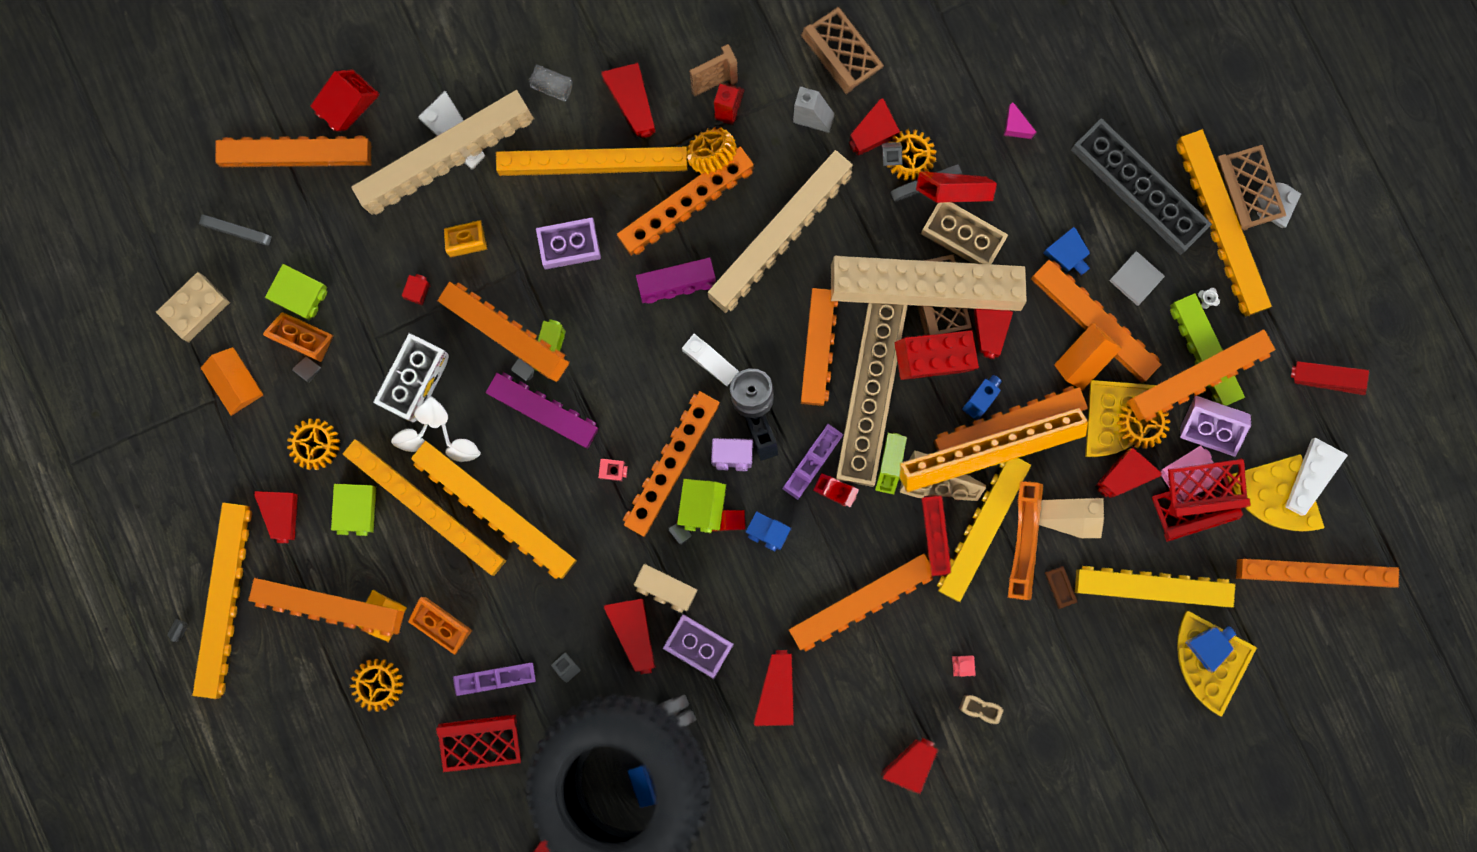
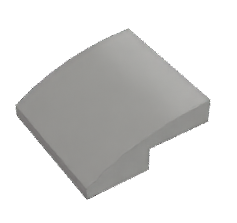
(1137, 278)

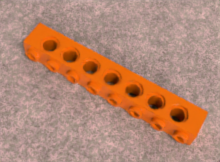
(689, 191)
(698, 401)

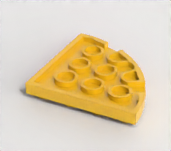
(1103, 410)
(1269, 492)
(1215, 687)

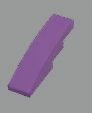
(812, 461)
(494, 679)

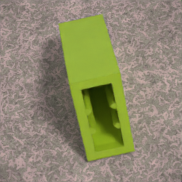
(890, 463)

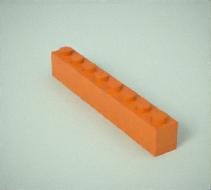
(293, 152)
(1086, 311)
(503, 331)
(1199, 376)
(1035, 411)
(1317, 573)
(862, 601)
(326, 606)

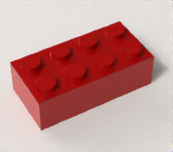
(936, 355)

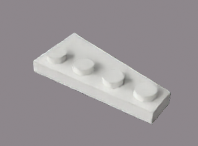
(441, 117)
(1314, 474)

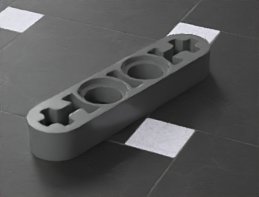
(910, 189)
(235, 230)

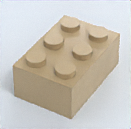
(192, 307)
(665, 588)

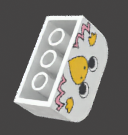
(412, 377)

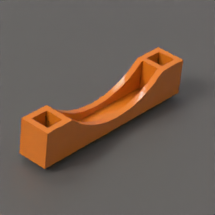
(1025, 554)

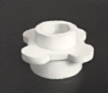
(1212, 293)

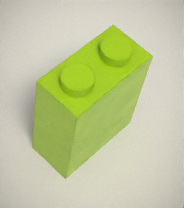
(296, 292)
(701, 505)
(353, 509)

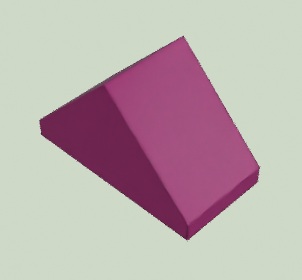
(1017, 124)

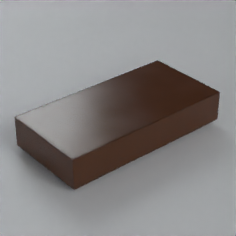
(1061, 587)

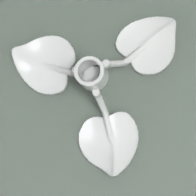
(434, 415)

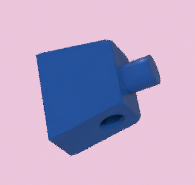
(1069, 252)
(982, 397)
(1212, 646)

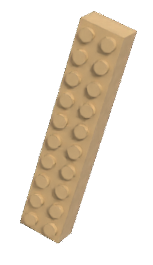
(443, 153)
(780, 231)
(928, 283)
(871, 394)

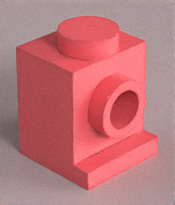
(606, 466)
(963, 665)

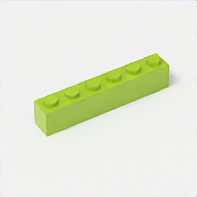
(1204, 344)

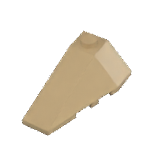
(959, 488)
(1074, 516)

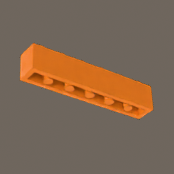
(817, 348)

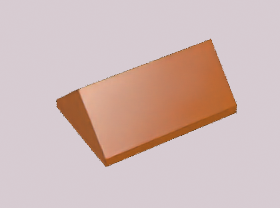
(299, 336)
(1087, 357)
(231, 380)
(439, 625)

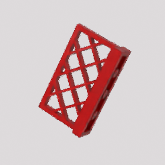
(1211, 504)
(1198, 524)
(936, 535)
(481, 726)

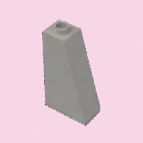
(812, 110)

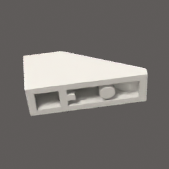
(709, 359)

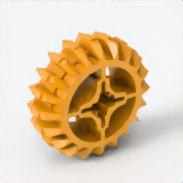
(711, 150)
(918, 153)
(1160, 426)
(297, 441)
(360, 680)

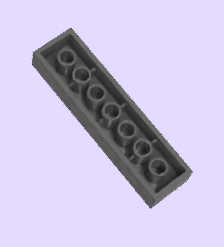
(1141, 186)

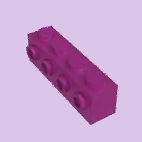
(676, 280)

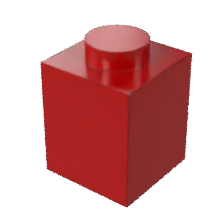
(416, 289)

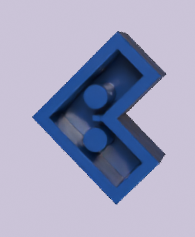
(768, 531)

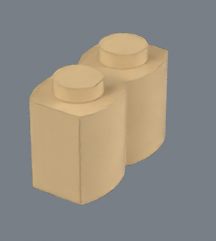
(985, 710)

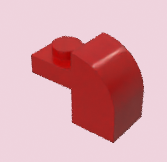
(835, 490)

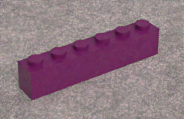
(541, 410)

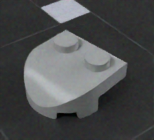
(1289, 199)

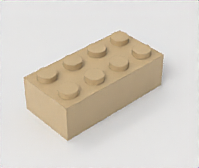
(964, 233)

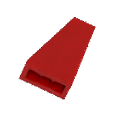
(629, 92)
(727, 103)
(955, 187)
(1331, 377)
(633, 632)
(777, 694)

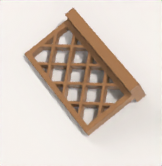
(828, 57)
(715, 72)
(1234, 192)
(928, 314)

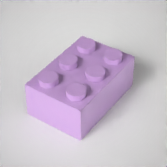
(568, 243)
(1215, 426)
(732, 454)
(698, 646)

